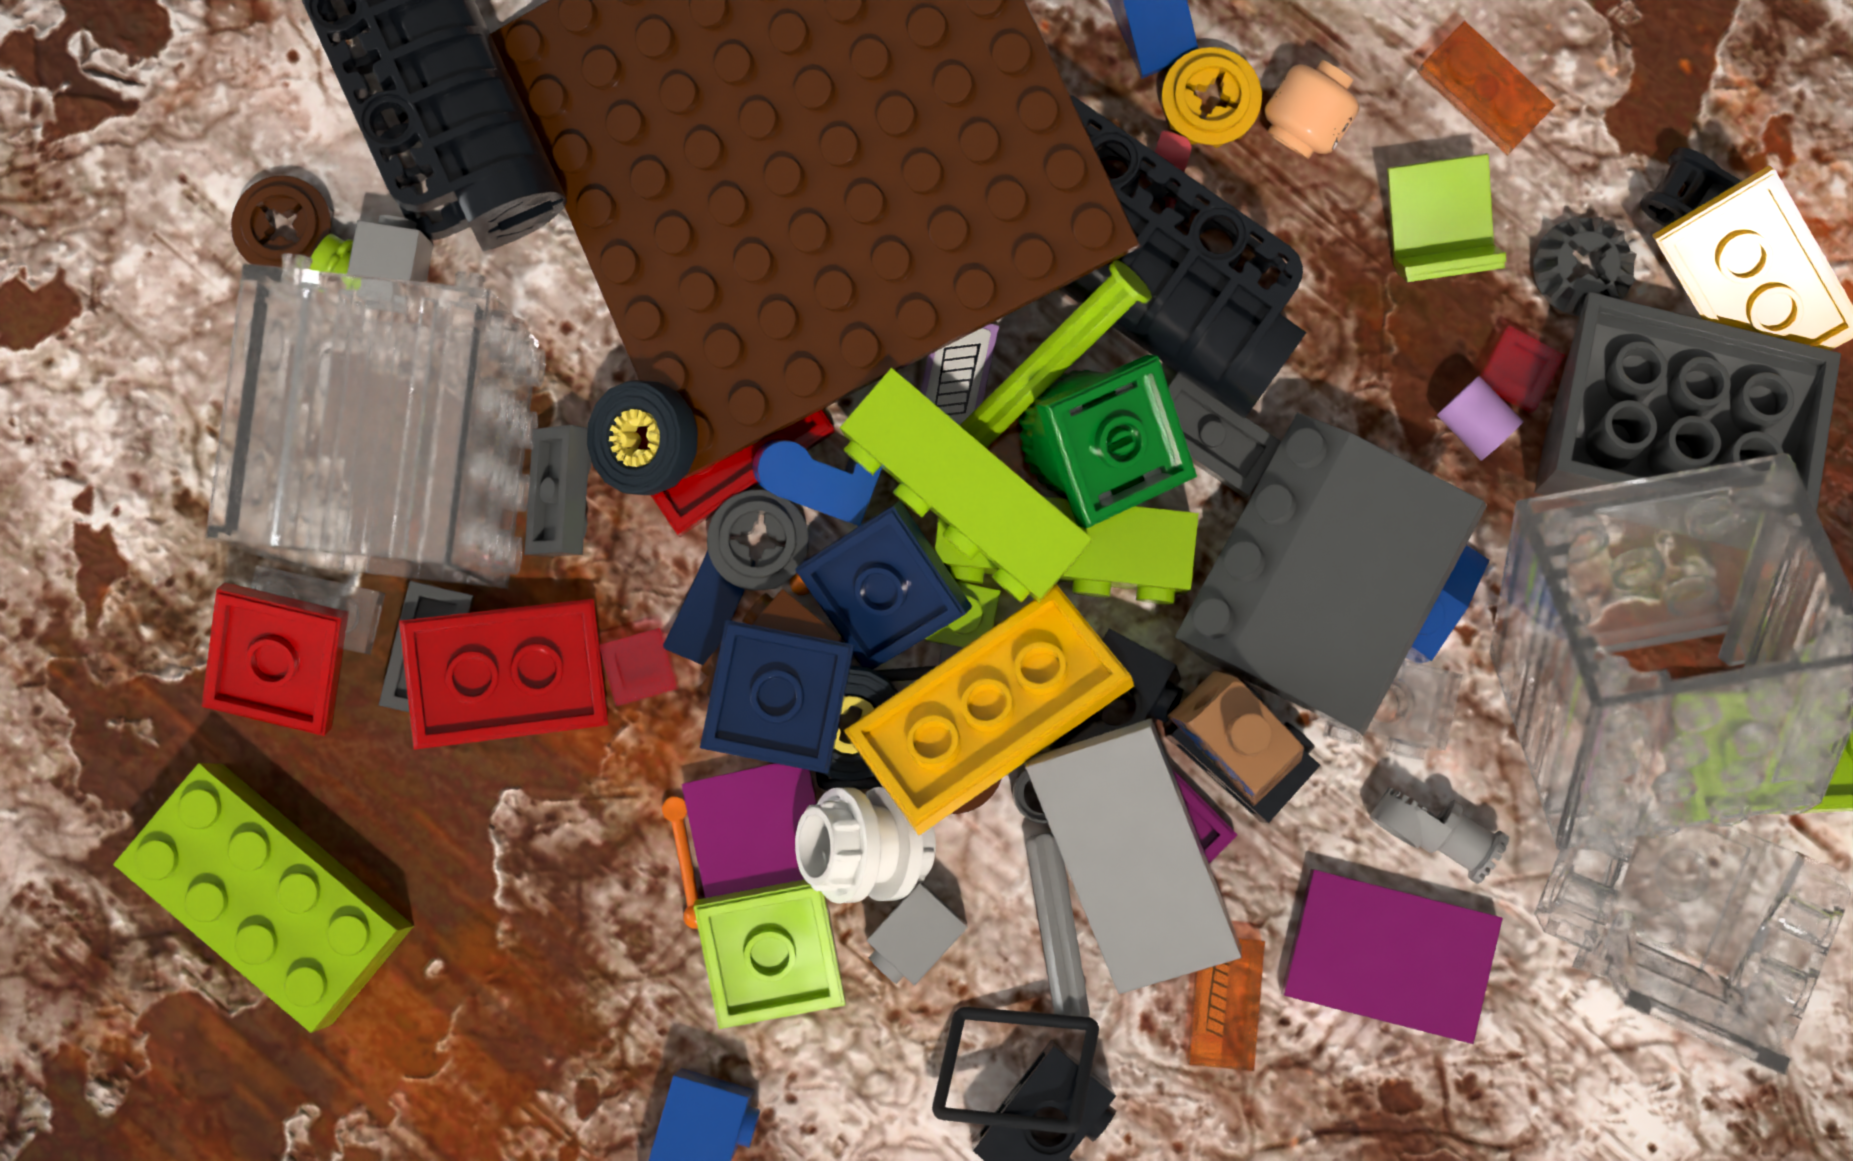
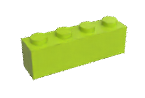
(964, 486)
(1132, 550)

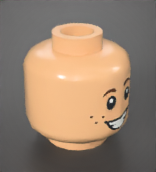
(1311, 109)

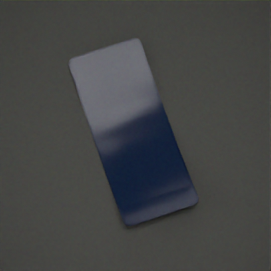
(703, 614)

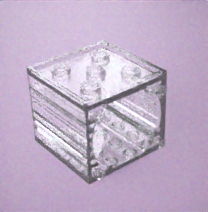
(376, 425)
(1660, 566)

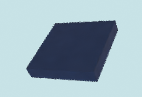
(883, 586)
(777, 696)

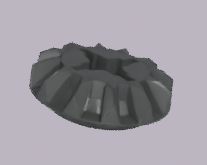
(1556, 260)
(739, 517)

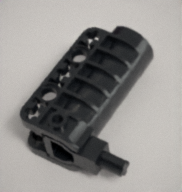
(460, 104)
(1202, 312)

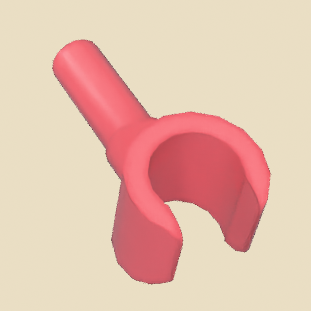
(1175, 150)

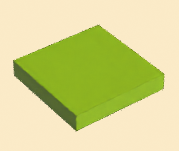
(769, 953)

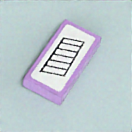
(959, 373)

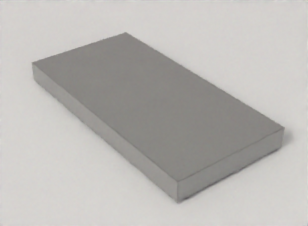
(1134, 856)

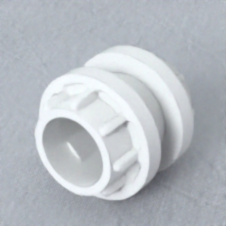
(861, 847)

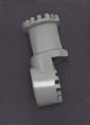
(1448, 832)

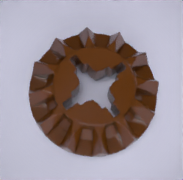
(284, 196)

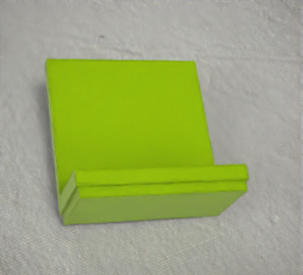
(1442, 218)

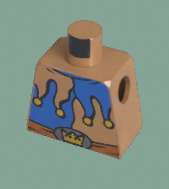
(1238, 735)

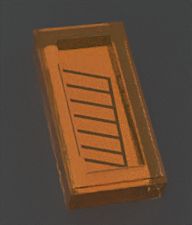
(1227, 1011)

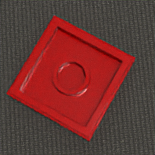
(274, 658)

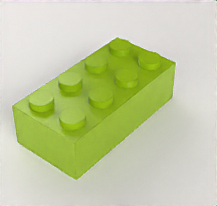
(263, 895)

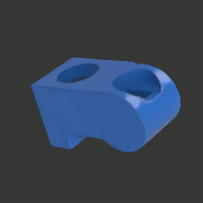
(793, 475)

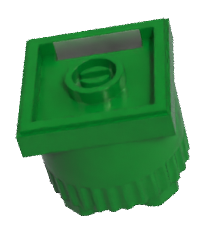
(1107, 439)

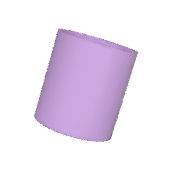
(1480, 418)

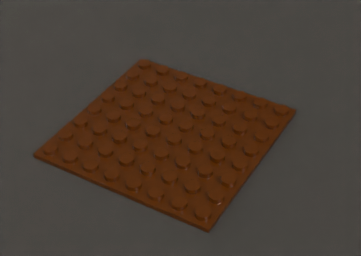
(809, 186)

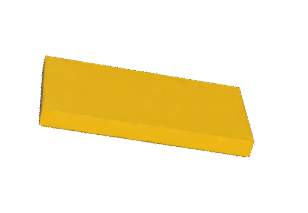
(988, 709)

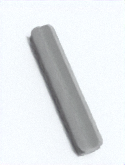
(1057, 926)

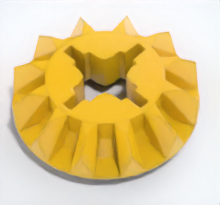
(1197, 72)

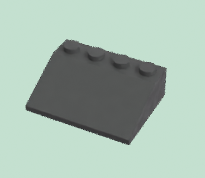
(1679, 395)
(1330, 572)

